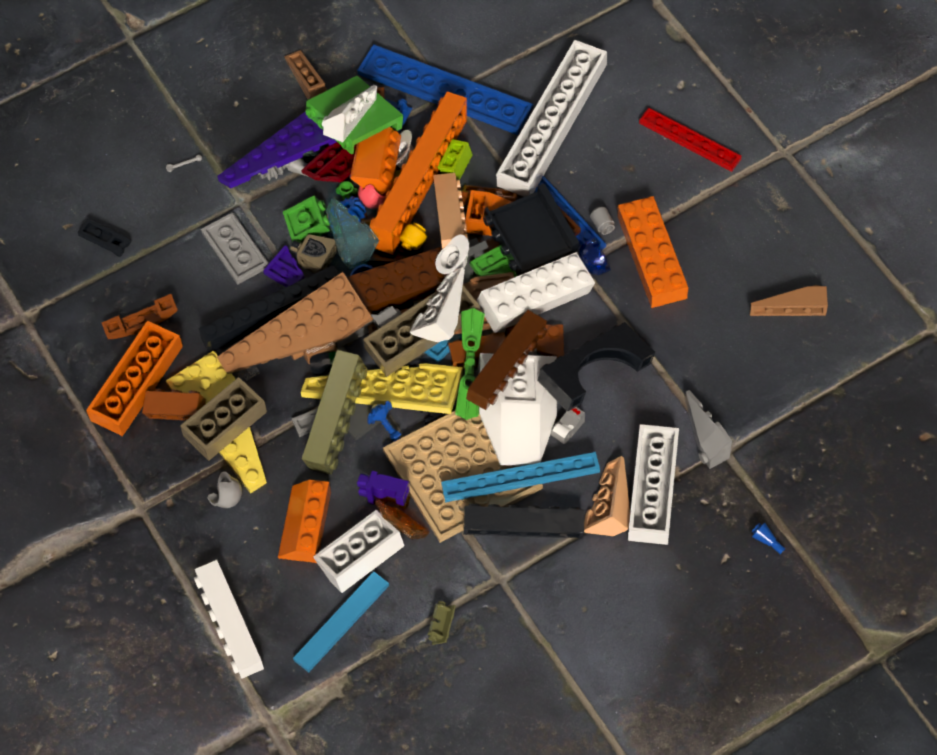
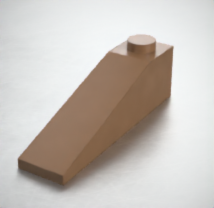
(305, 74)
(799, 302)

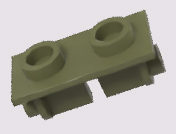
(439, 630)

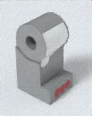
(568, 425)

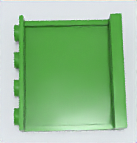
(377, 118)

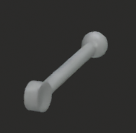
(170, 167)

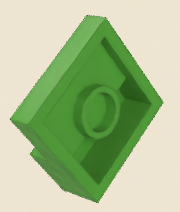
(307, 219)

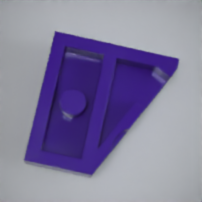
(284, 269)

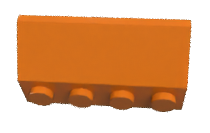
(376, 160)
(305, 521)

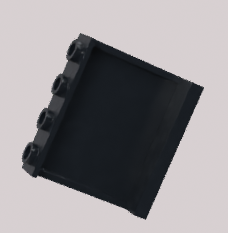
(531, 231)

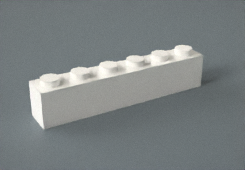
(229, 619)

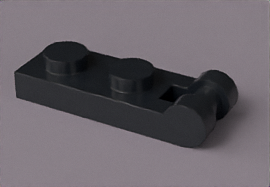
(104, 237)

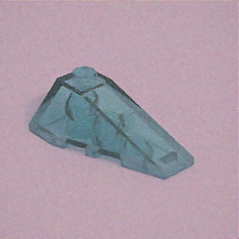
(353, 239)

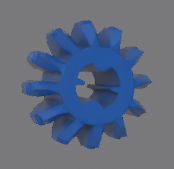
(354, 207)

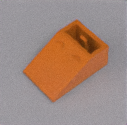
(477, 203)

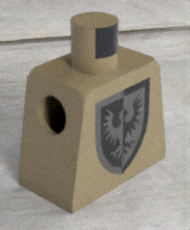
(315, 252)

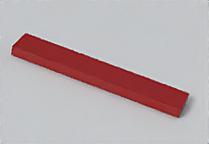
(690, 139)

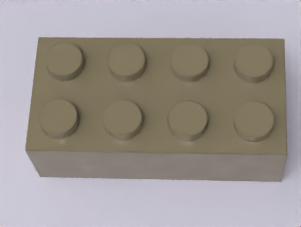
(223, 418)

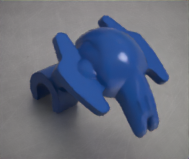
(379, 413)

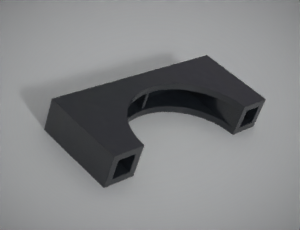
(618, 344)

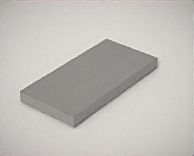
(234, 248)

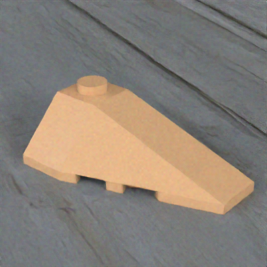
(611, 504)

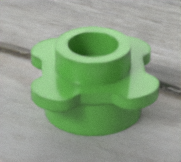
(344, 186)

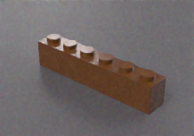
(506, 360)

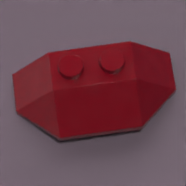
(331, 165)

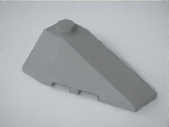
(710, 437)

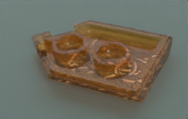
(401, 521)

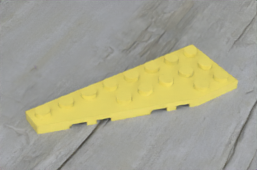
(210, 379)
(417, 388)

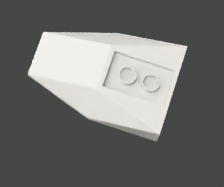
(522, 414)

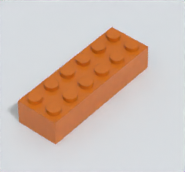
(652, 252)
(135, 374)

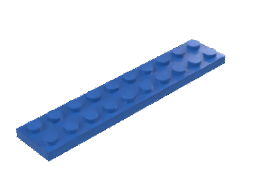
(433, 83)

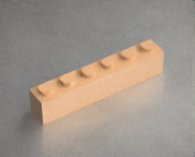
(449, 207)

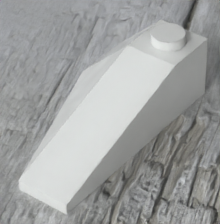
(346, 116)
(443, 310)

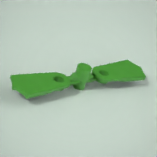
(471, 327)

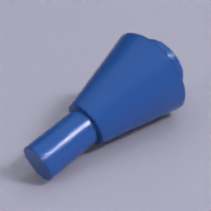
(763, 534)

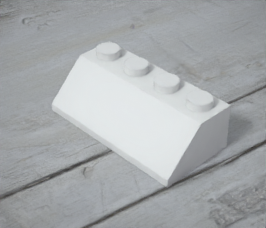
(359, 551)

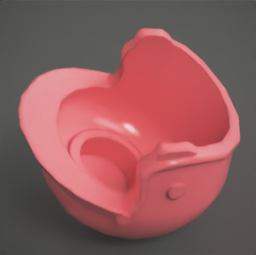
(370, 197)

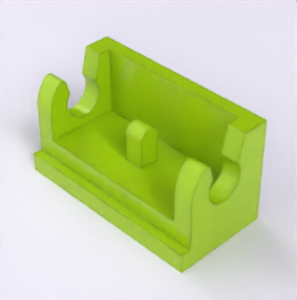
(455, 158)

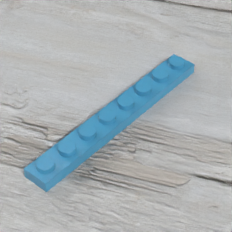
(520, 477)

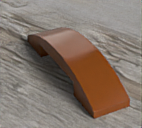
(132, 324)

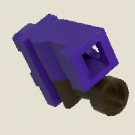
(384, 488)

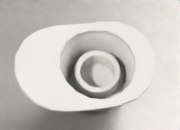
(404, 148)
(453, 255)

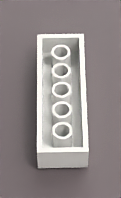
(535, 291)
(653, 484)

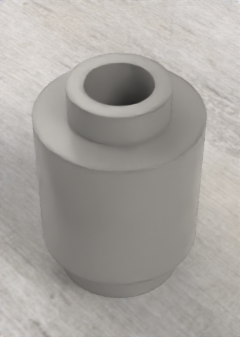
(602, 220)

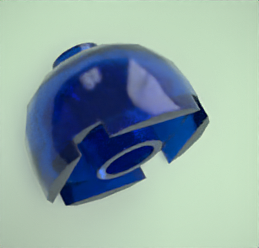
(593, 258)

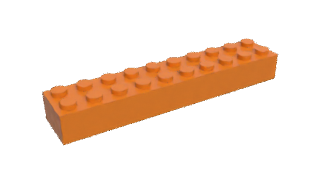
(418, 172)

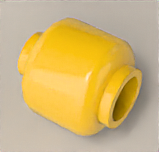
(413, 237)

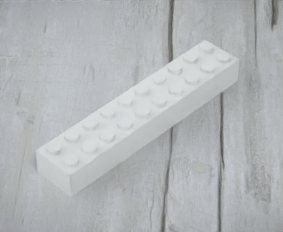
(551, 119)

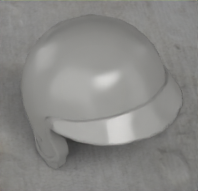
(228, 492)

